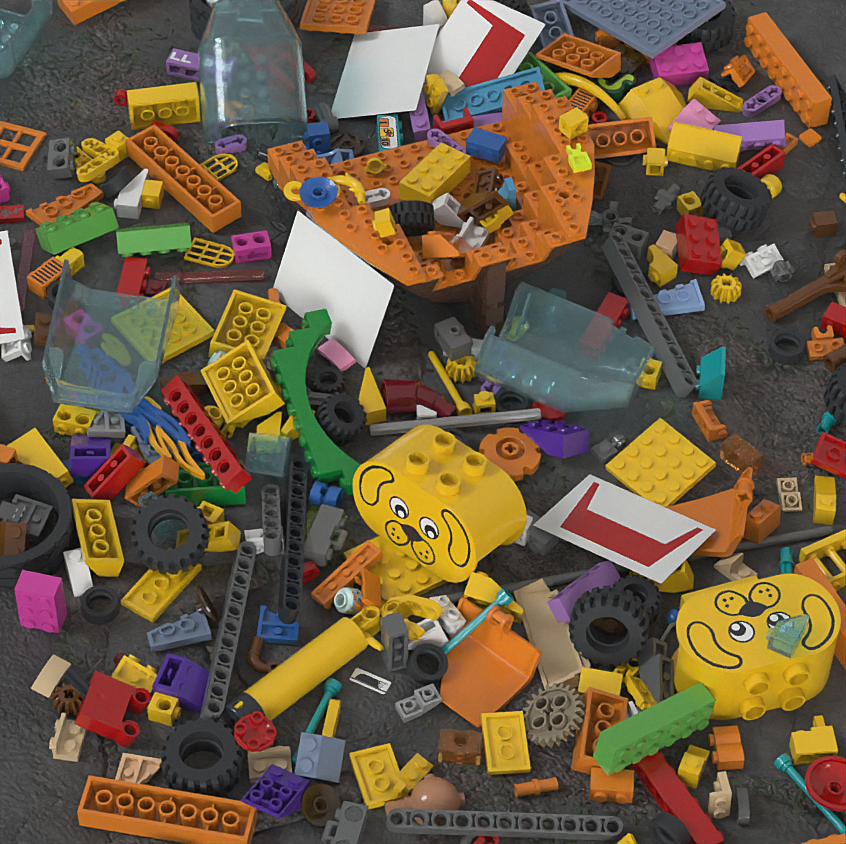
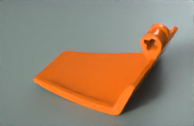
(724, 513)
(487, 665)

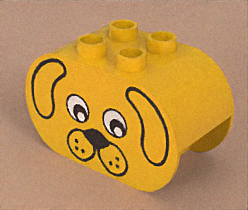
(439, 501)
(727, 645)

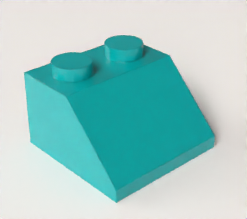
(711, 375)

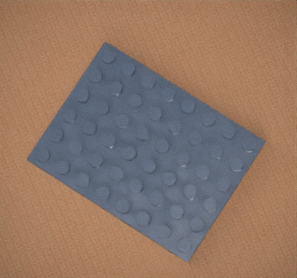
(646, 24)

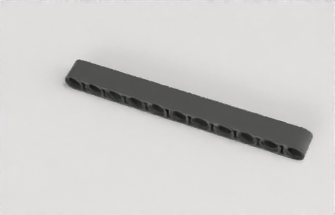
(649, 314)
(228, 632)
(494, 828)

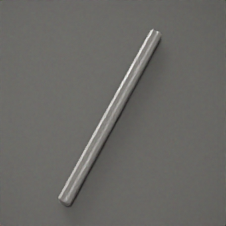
(457, 421)

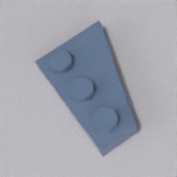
(183, 632)

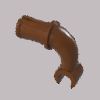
(253, 657)

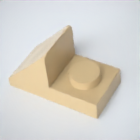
(733, 567)

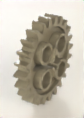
(553, 714)

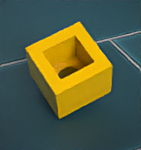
(384, 223)

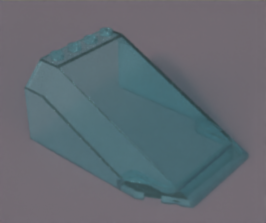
(106, 345)

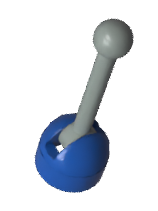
(671, 620)

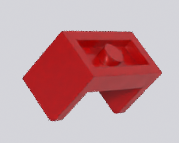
(455, 125)

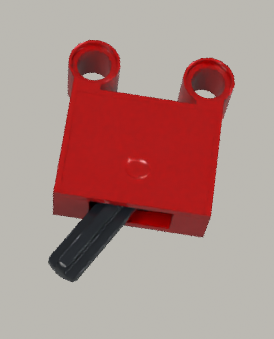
(105, 706)

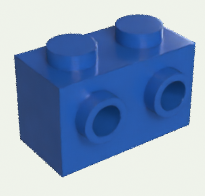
(317, 137)
(486, 145)

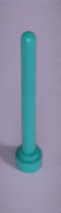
(503, 598)
(331, 688)
(785, 764)

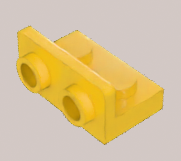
(134, 674)

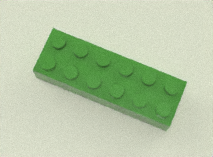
(654, 728)

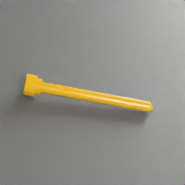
(462, 407)

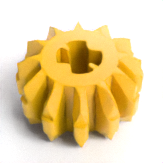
(726, 288)
(461, 369)

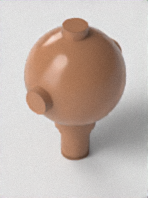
(430, 794)

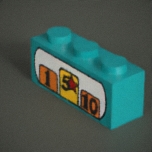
(388, 132)

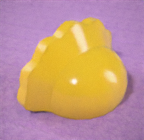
(375, 165)

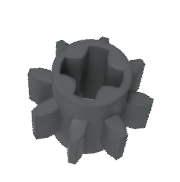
(782, 271)

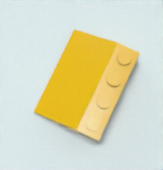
(247, 319)
(242, 385)

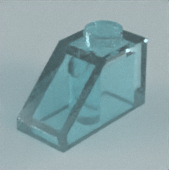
(787, 634)

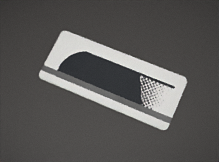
(370, 681)

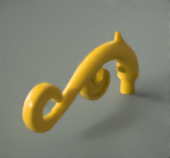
(355, 186)

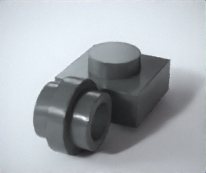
(606, 451)

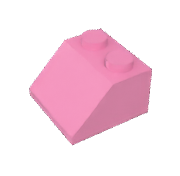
(696, 115)

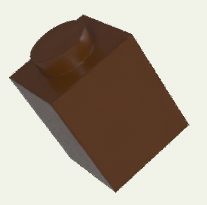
(823, 224)

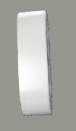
(377, 197)

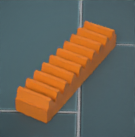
(345, 574)

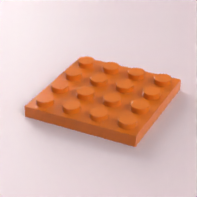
(338, 16)

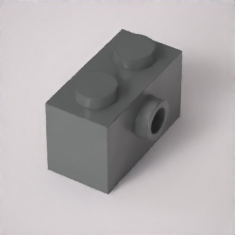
(453, 338)

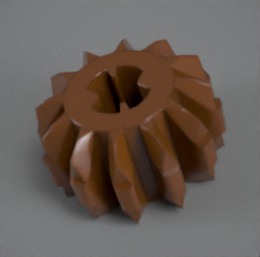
(67, 700)

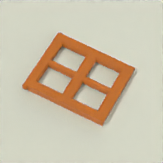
(30, 150)

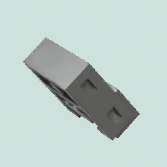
(30, 512)

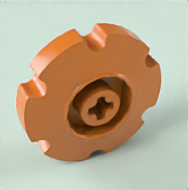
(512, 452)

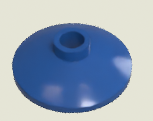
(318, 192)

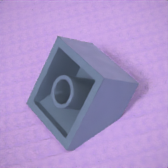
(320, 757)

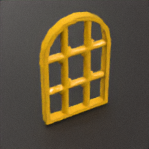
(229, 172)
(205, 248)

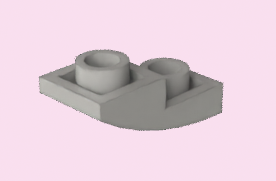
(422, 701)

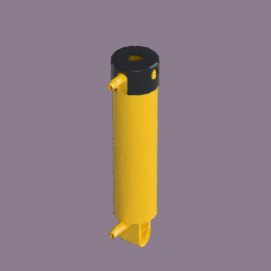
(307, 667)

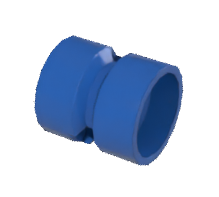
(325, 495)

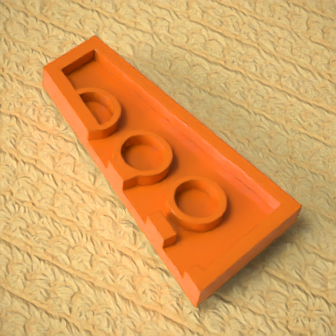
(65, 204)

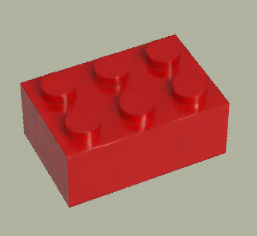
(698, 245)

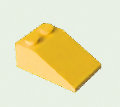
(482, 592)

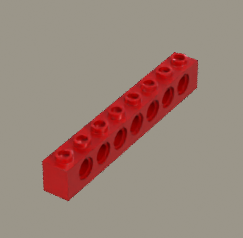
(206, 434)

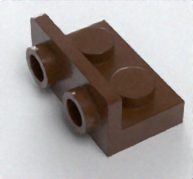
(488, 180)
(41, 328)

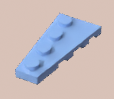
(678, 300)

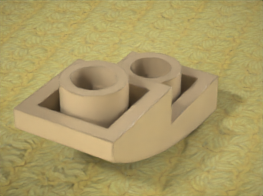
(452, 82)
(788, 494)
(51, 676)

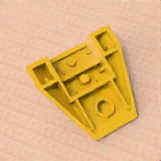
(655, 100)

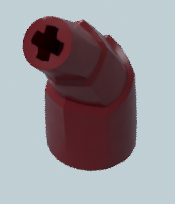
(405, 395)

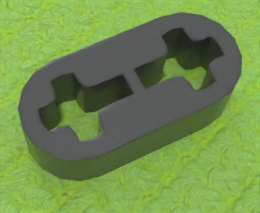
(742, 806)

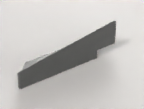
(657, 669)

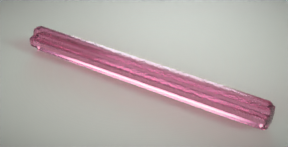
(24, 267)

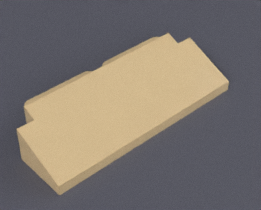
(559, 659)

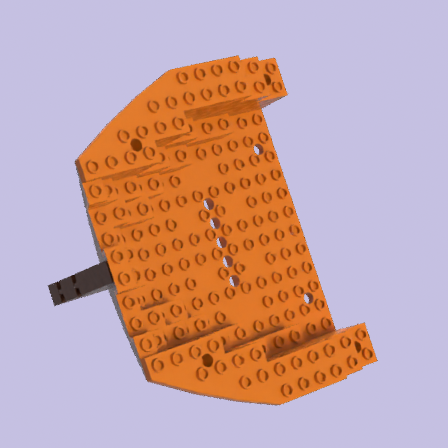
(548, 217)

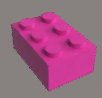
(680, 64)
(40, 601)

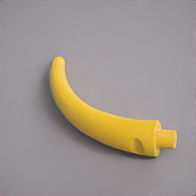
(583, 83)

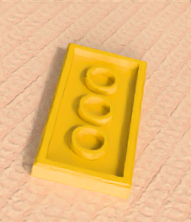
(157, 591)

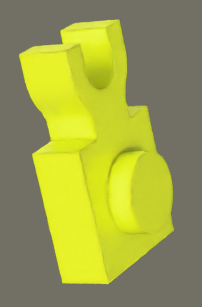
(578, 160)

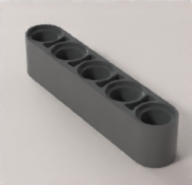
(271, 520)

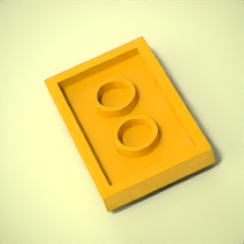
(505, 743)
(375, 774)

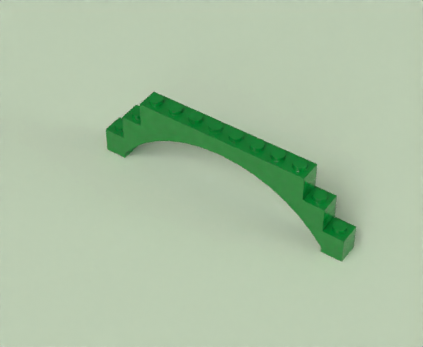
(290, 365)

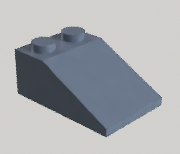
(555, 20)

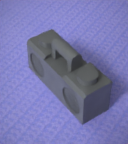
(320, 541)
(395, 642)
(350, 824)

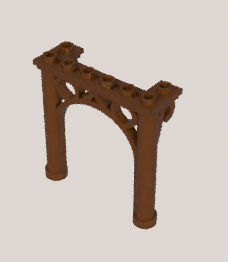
(825, 284)

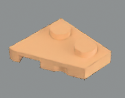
(137, 768)

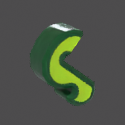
(619, 87)

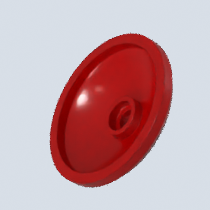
(823, 778)

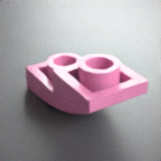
(336, 355)

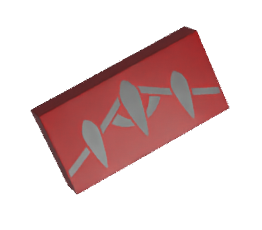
(12, 214)

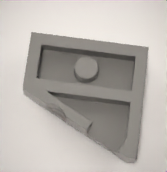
(107, 425)

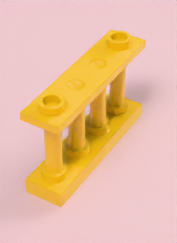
(828, 547)

